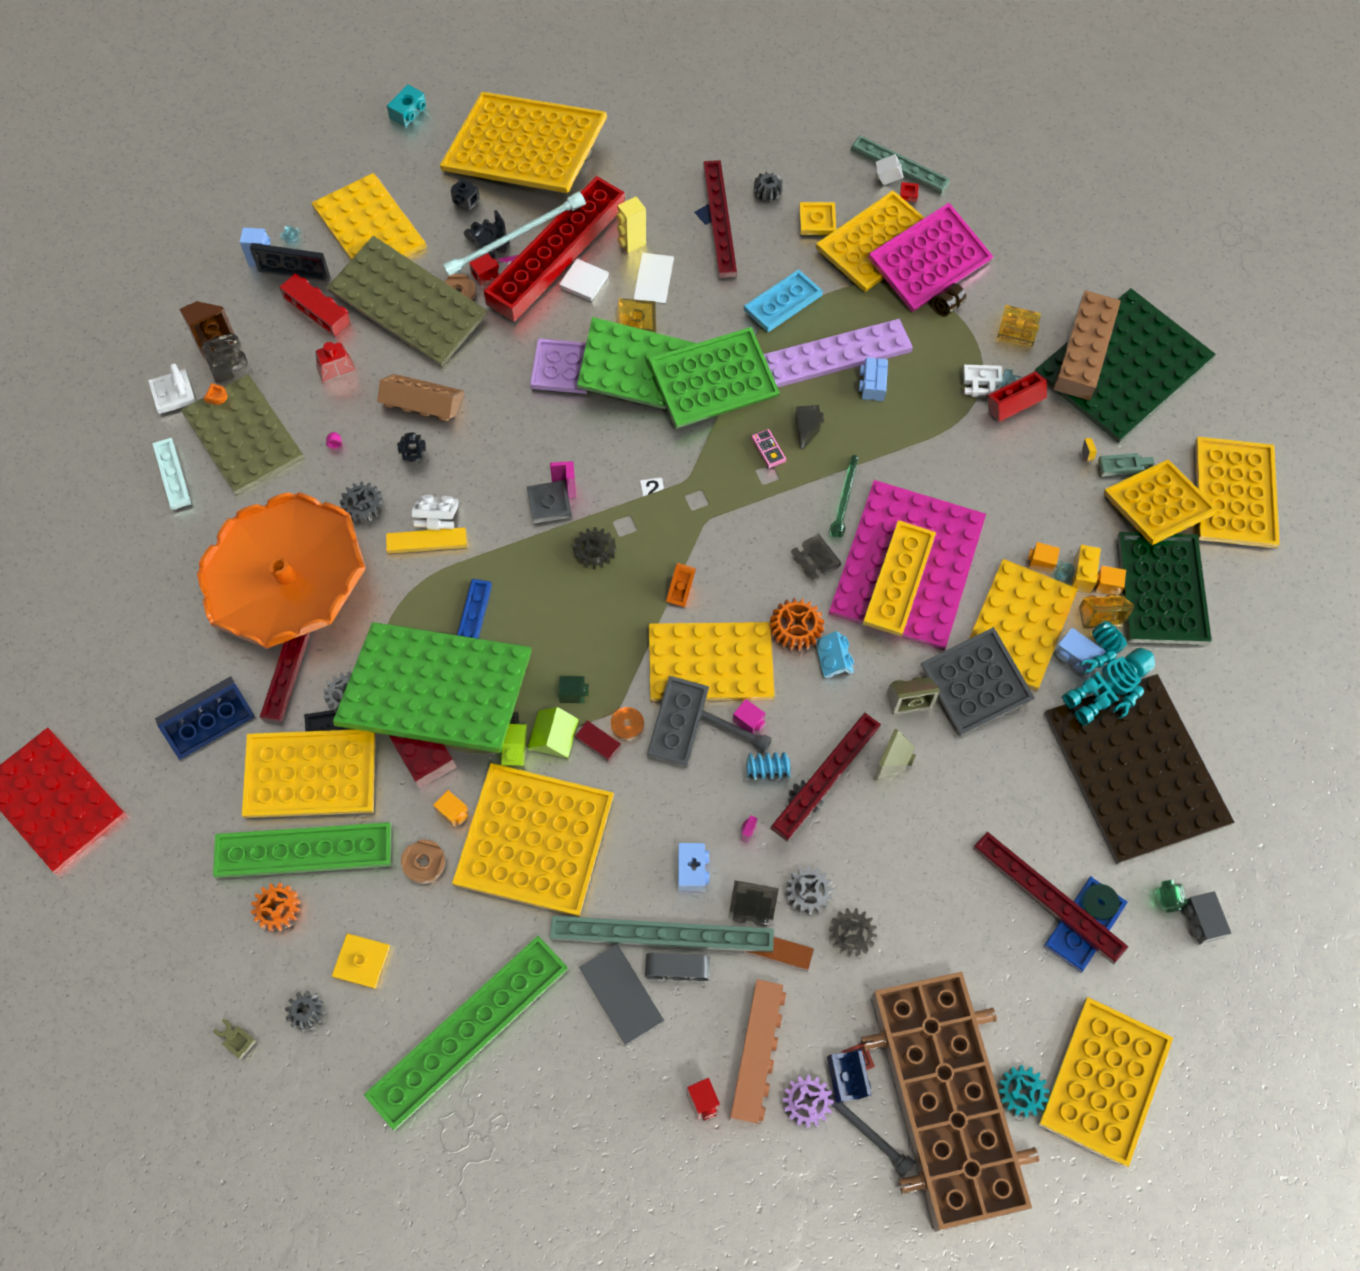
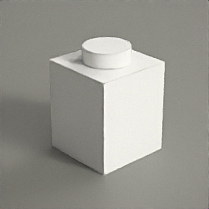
(888, 170)

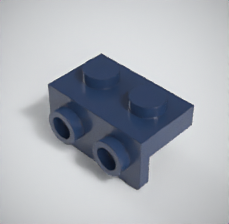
(849, 1076)

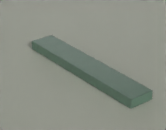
(910, 169)

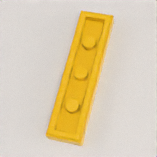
(426, 540)

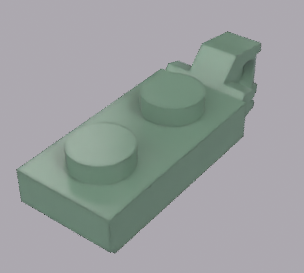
(1124, 464)

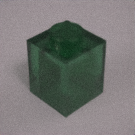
(572, 689)

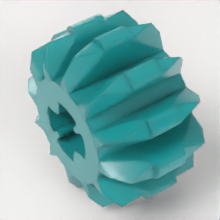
(1109, 637)

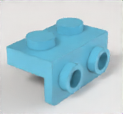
(834, 654)

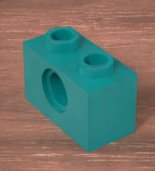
(406, 105)

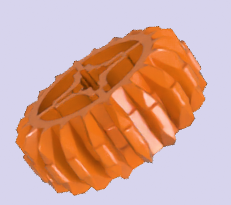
(796, 613)

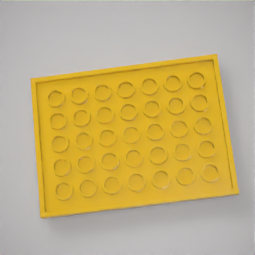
(524, 142)

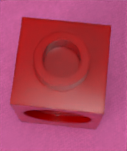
(484, 269)

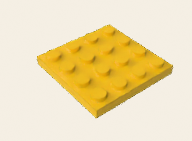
(1160, 501)

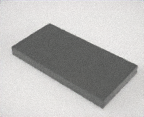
(677, 721)
(621, 994)

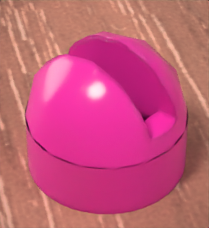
(333, 440)

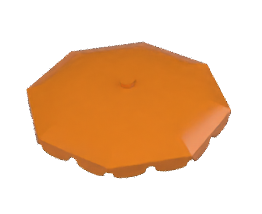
(280, 569)

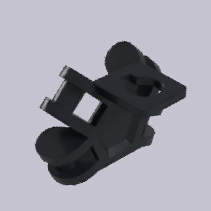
(488, 233)

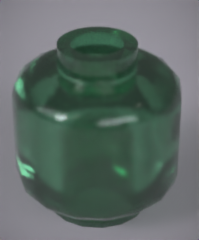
(1171, 896)

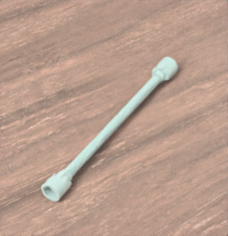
(573, 202)

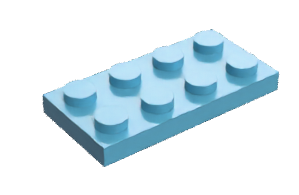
(783, 300)

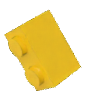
(1086, 568)

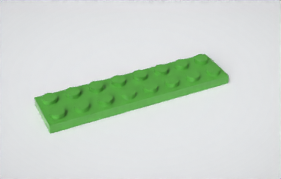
(302, 850)

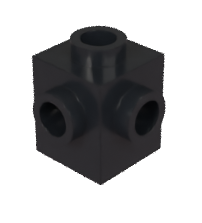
(465, 194)
(409, 453)

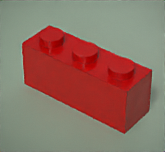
(1017, 396)

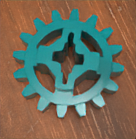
(1027, 1100)

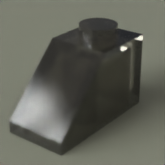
(808, 423)

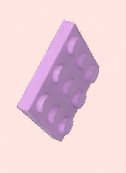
(557, 365)

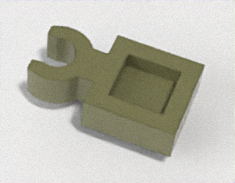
(236, 1041)

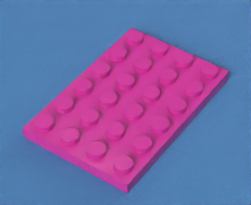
(930, 257)

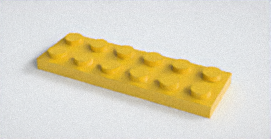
(899, 578)

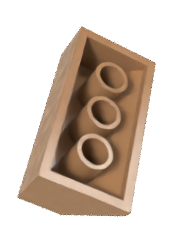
(419, 396)

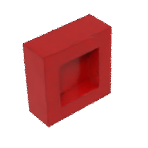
(909, 191)

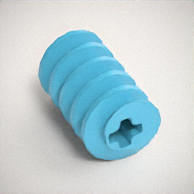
(768, 765)

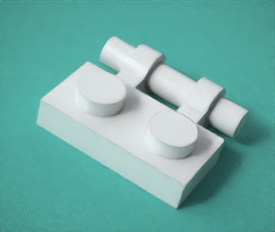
(981, 375)

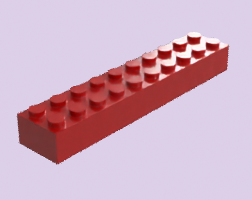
(553, 250)

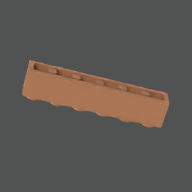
(756, 1053)

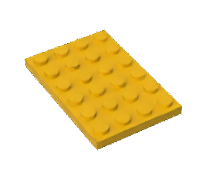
(366, 211)
(869, 230)
(1243, 487)
(1027, 615)
(724, 656)
(309, 773)
(1106, 1082)

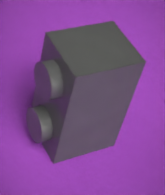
(1206, 918)

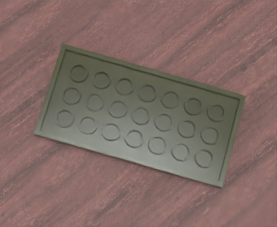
(407, 301)

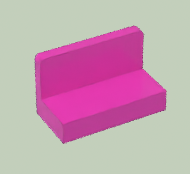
(564, 471)

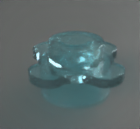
(290, 234)
(1064, 571)

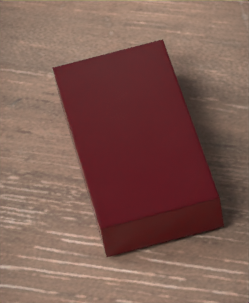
(598, 741)

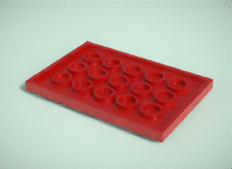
(54, 801)

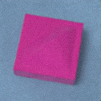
(748, 828)

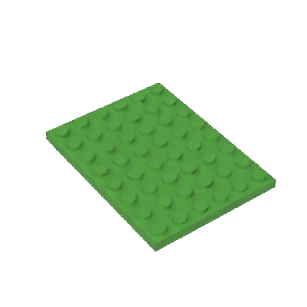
(434, 687)

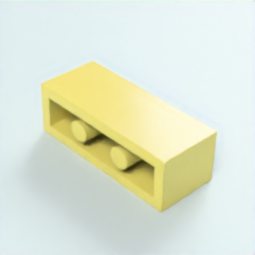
(631, 225)

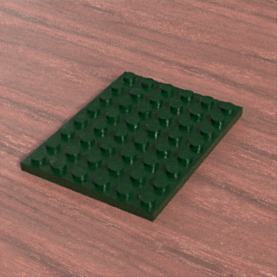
(1141, 369)

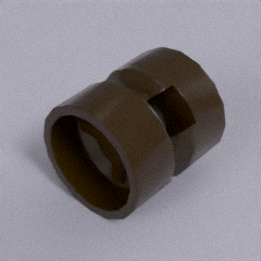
(949, 299)

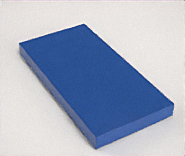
(1068, 944)

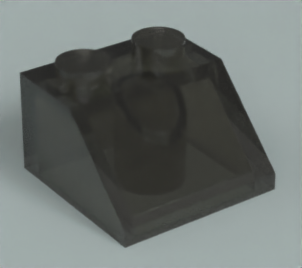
(753, 903)

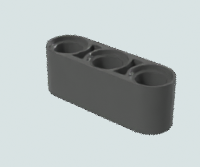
(677, 967)

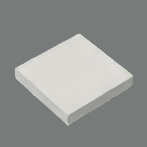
(584, 280)

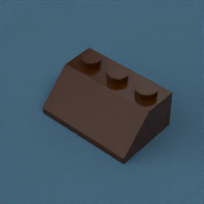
(206, 322)

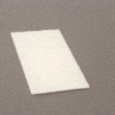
(654, 277)

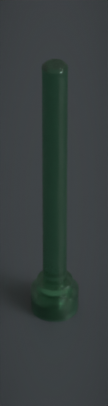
(837, 528)

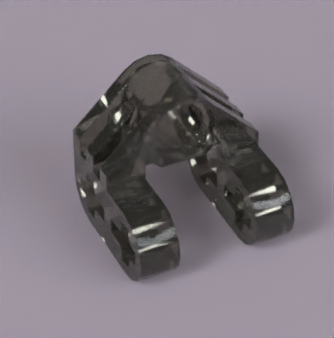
(223, 359)

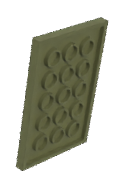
(243, 435)

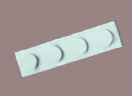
(171, 473)

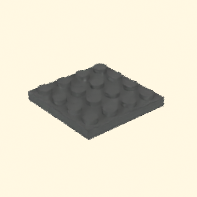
(977, 681)

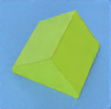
(553, 732)

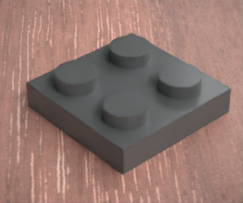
(549, 501)

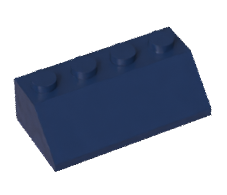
(204, 718)

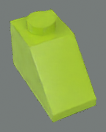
(514, 746)

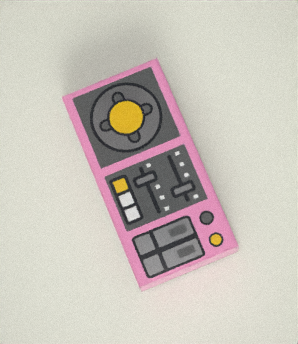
(768, 448)

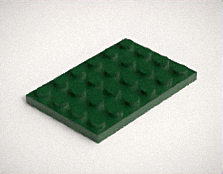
(1165, 589)

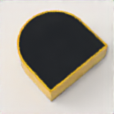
(1088, 450)

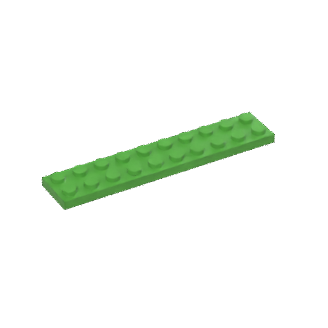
(465, 1033)

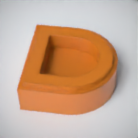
(215, 395)

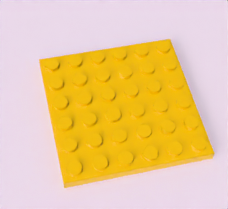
(534, 840)

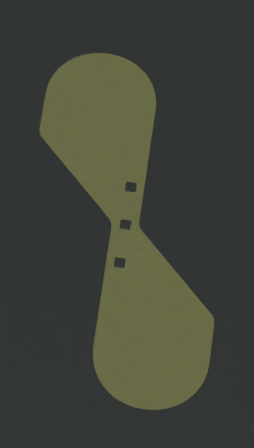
(600, 617)

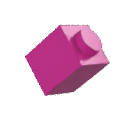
(749, 717)

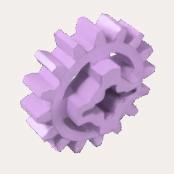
(804, 1091)

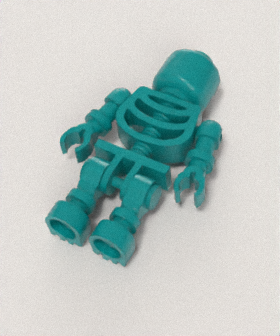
(1118, 675)

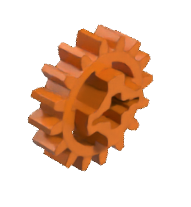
(264, 908)

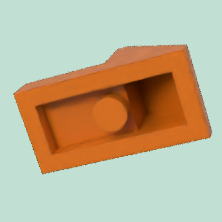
(681, 584)

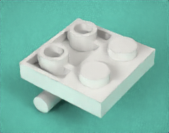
(172, 390)
(434, 510)

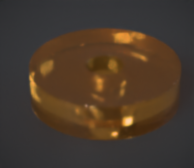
(623, 732)

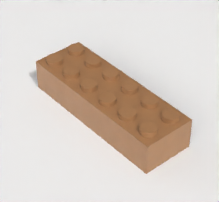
(1087, 345)

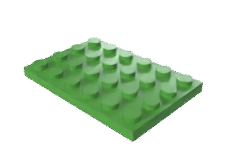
(618, 361)
(713, 377)

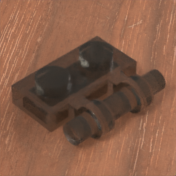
(820, 553)

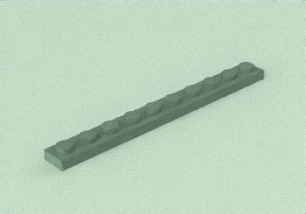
(662, 934)

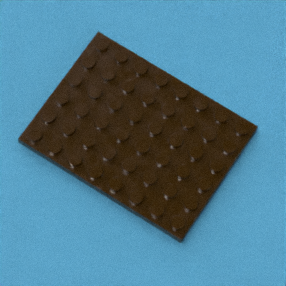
(1140, 773)

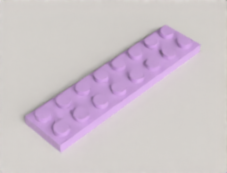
(838, 352)

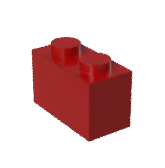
(703, 1099)

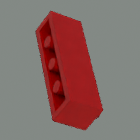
(315, 304)

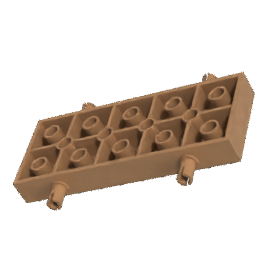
(950, 1102)

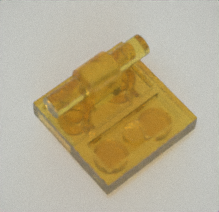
(1019, 325)

